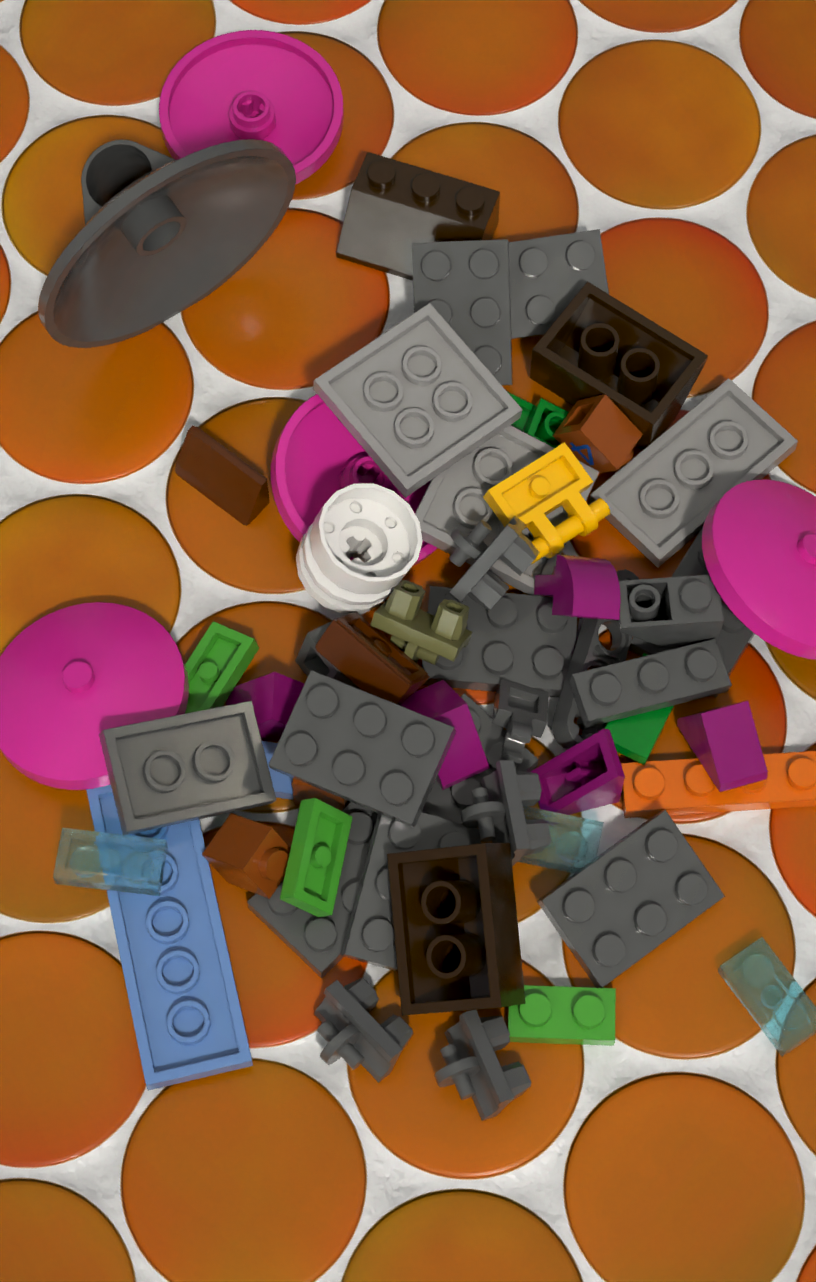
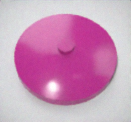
(257, 90)
(318, 458)
(764, 561)
(83, 675)

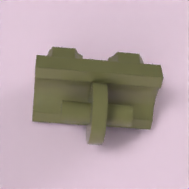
(419, 632)

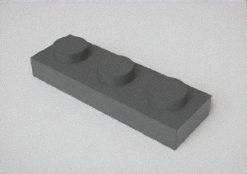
(649, 683)

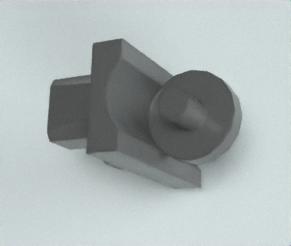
(478, 580)
(500, 811)
(355, 1033)
(475, 1066)

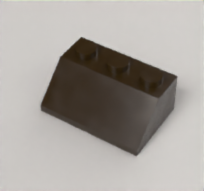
(407, 205)
(617, 352)
(456, 928)

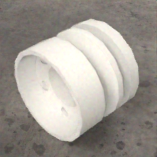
(374, 530)

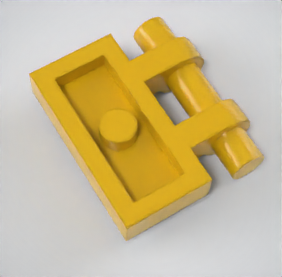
(541, 488)

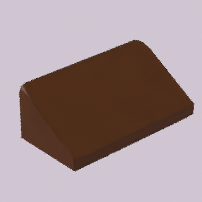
(222, 476)
(370, 659)

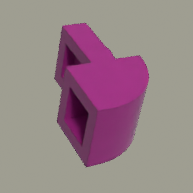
(582, 588)

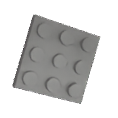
(417, 399)
(458, 499)

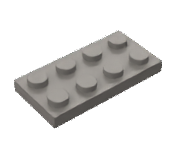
(678, 478)

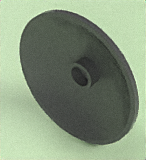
(161, 235)

